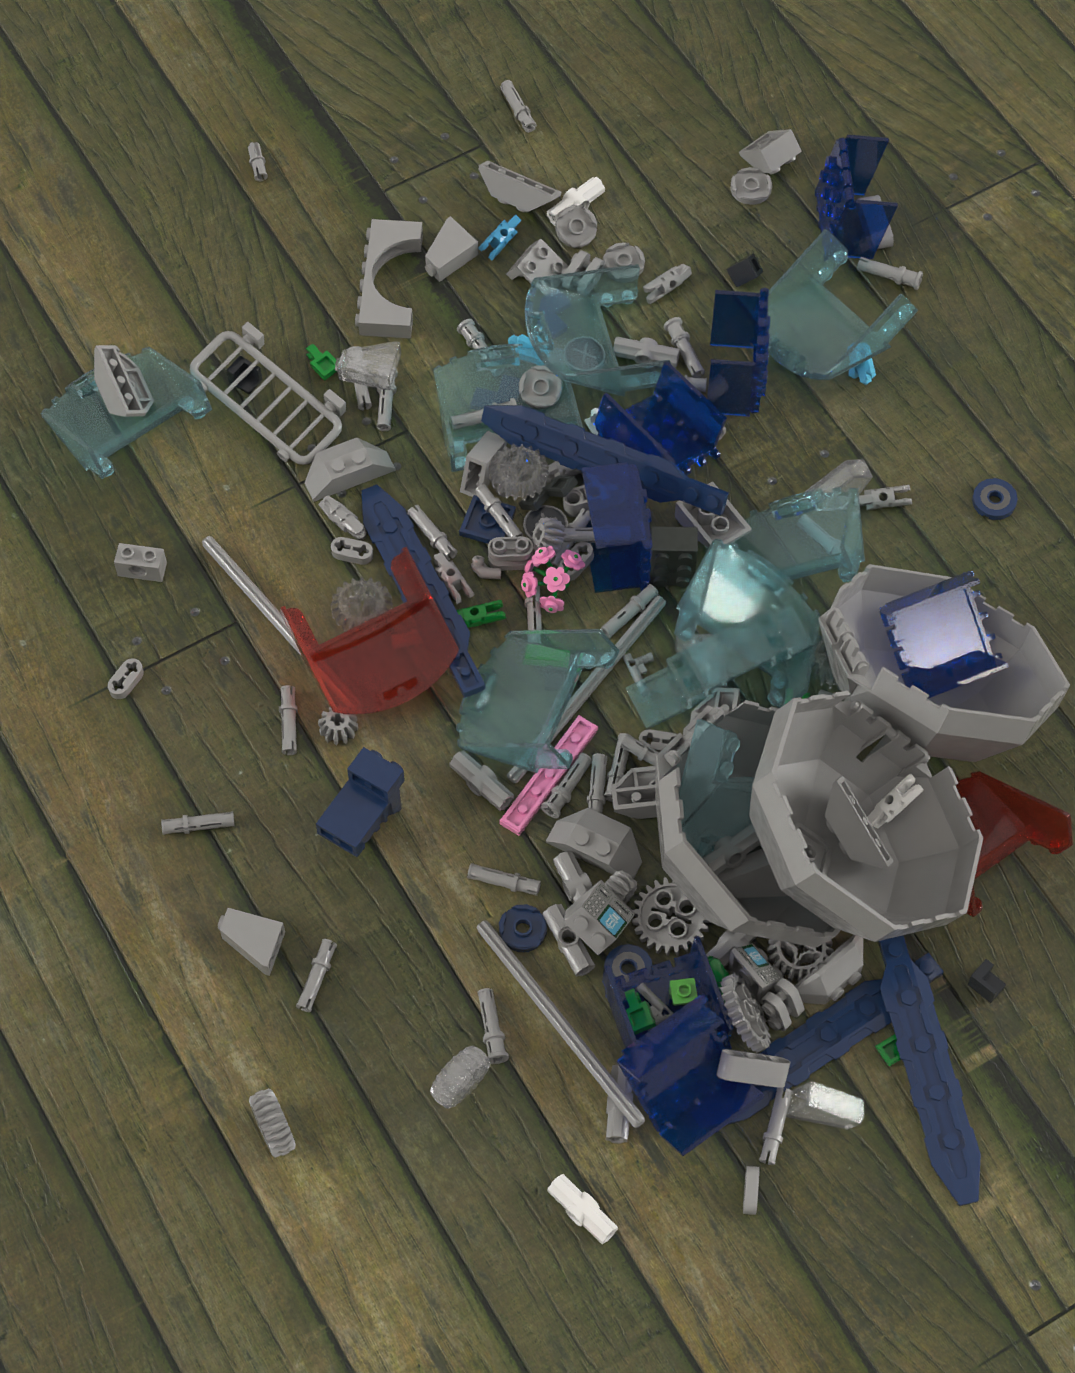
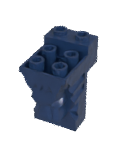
(362, 802)

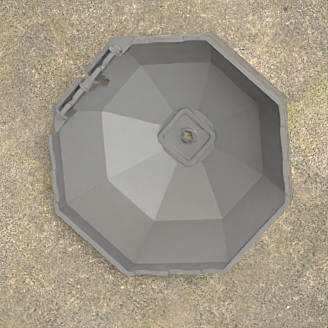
(960, 723)
(929, 840)
(764, 917)

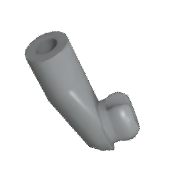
(482, 569)

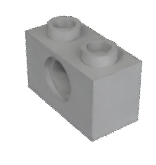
(140, 562)

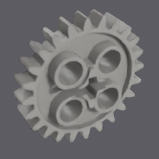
(662, 935)
(745, 1013)

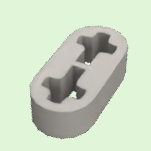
(352, 550)
(587, 559)
(123, 678)
(659, 738)
(751, 1190)

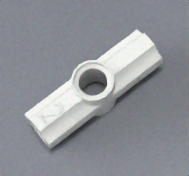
(581, 196)
(582, 1209)

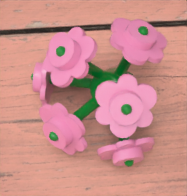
(554, 578)

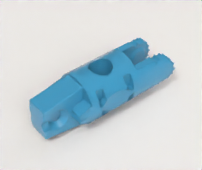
(501, 236)

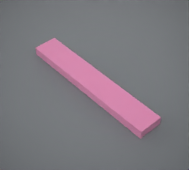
(542, 783)

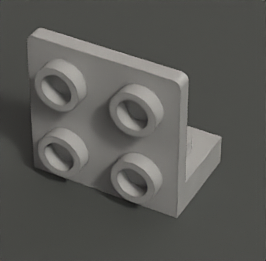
(537, 261)

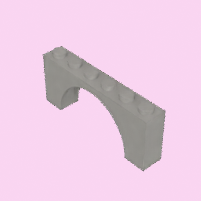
(377, 314)

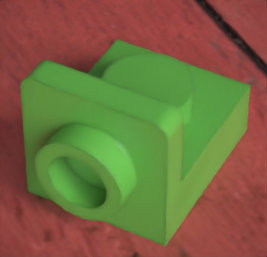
(682, 991)

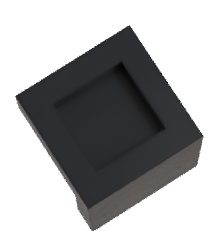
(744, 270)
(250, 381)
(985, 982)

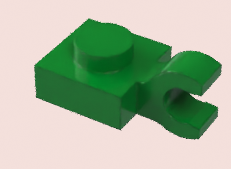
(320, 362)
(639, 1012)

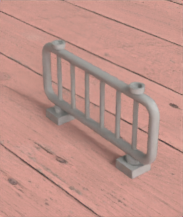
(254, 338)

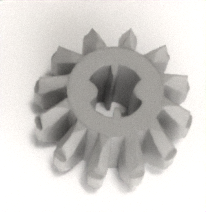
(548, 533)
(331, 731)
(622, 885)

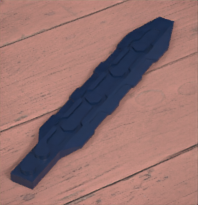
(581, 449)
(390, 532)
(832, 1033)
(932, 1081)

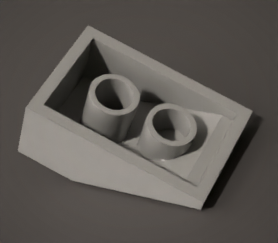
(727, 527)

